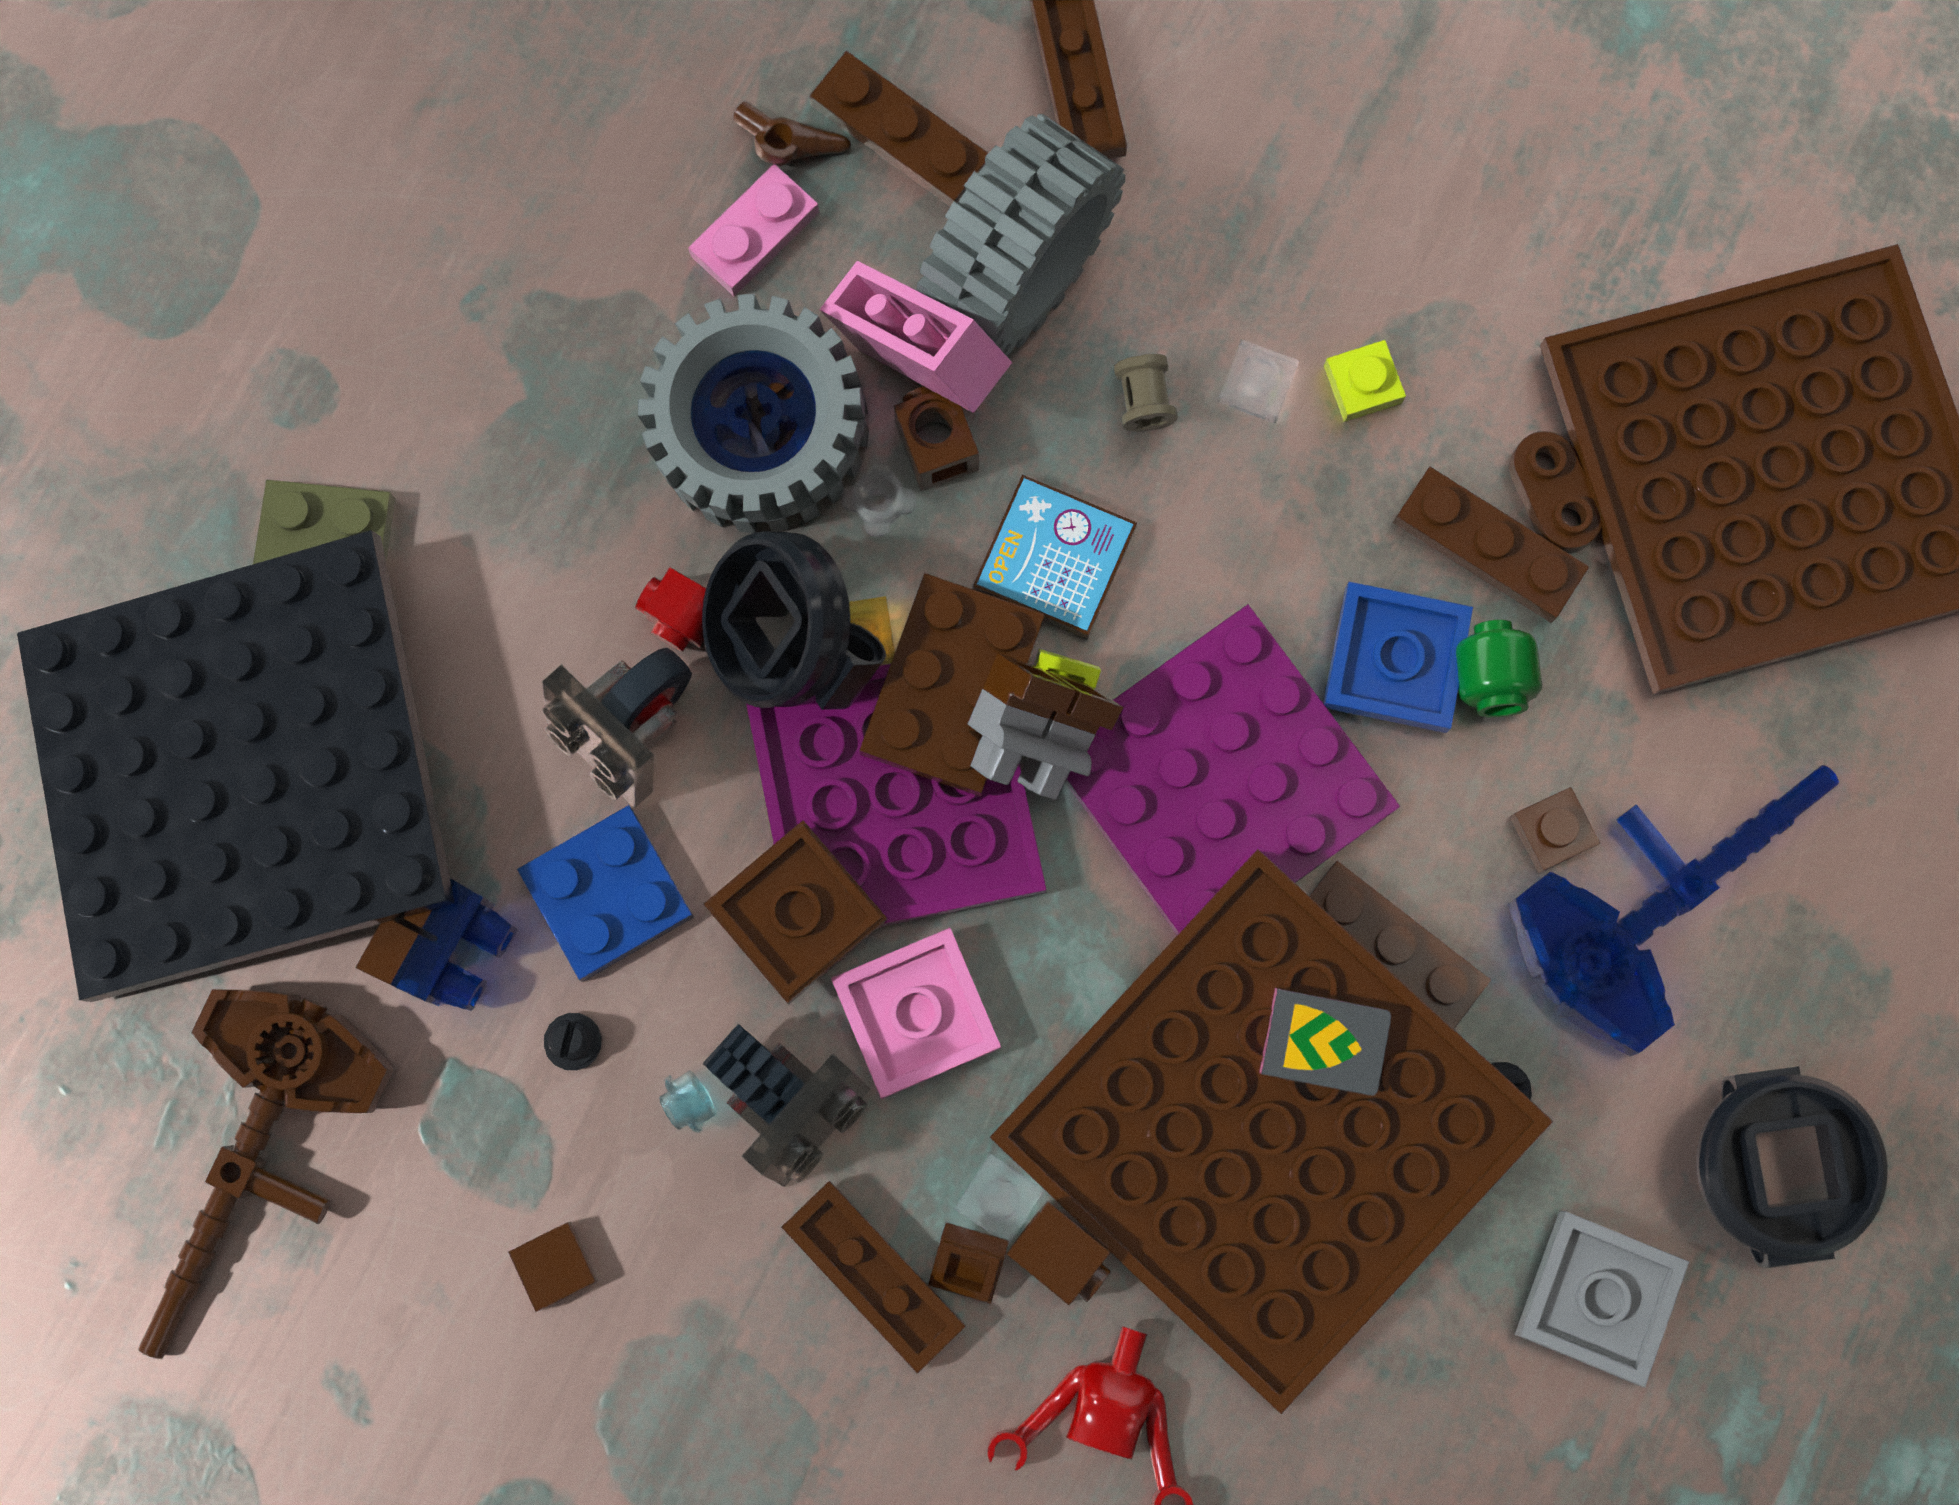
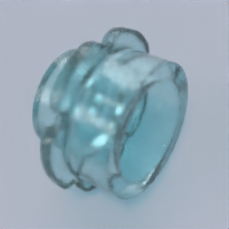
(687, 1102)

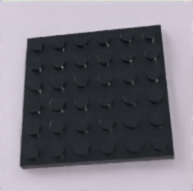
(233, 768)

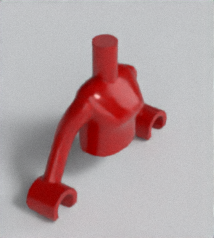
(1108, 1413)

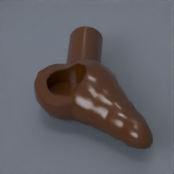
(783, 139)

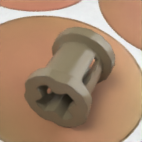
(1145, 392)

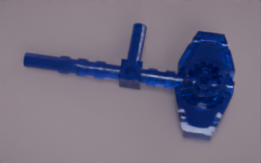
(1595, 961)

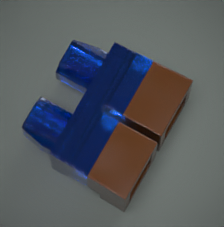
(434, 968)

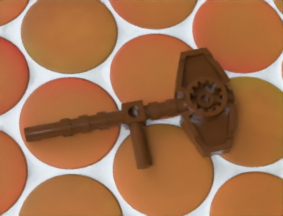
(292, 1056)

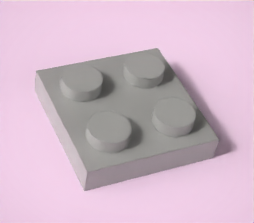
(1602, 1298)

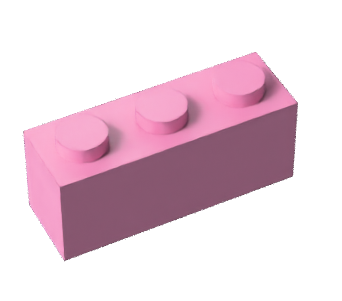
(916, 336)

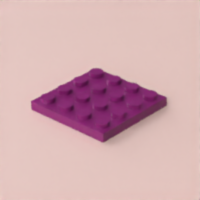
(1221, 761)
(898, 834)

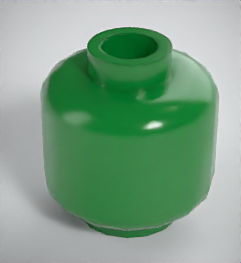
(1498, 669)

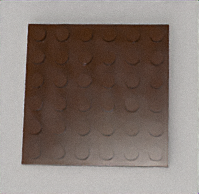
(1768, 465)
(1254, 1197)

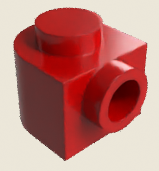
(675, 609)

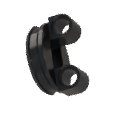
(821, 653)
(1733, 1178)

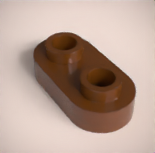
(1551, 491)

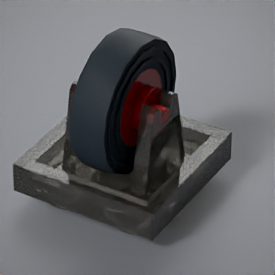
(617, 719)

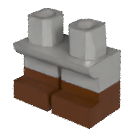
(1039, 718)

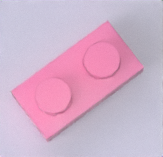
(754, 230)

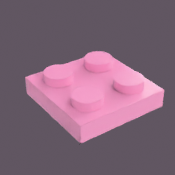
(916, 1013)

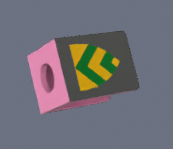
(1325, 1042)

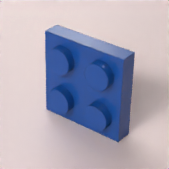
(1397, 657)
(605, 893)

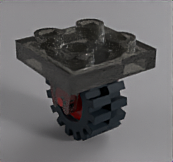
(786, 1103)

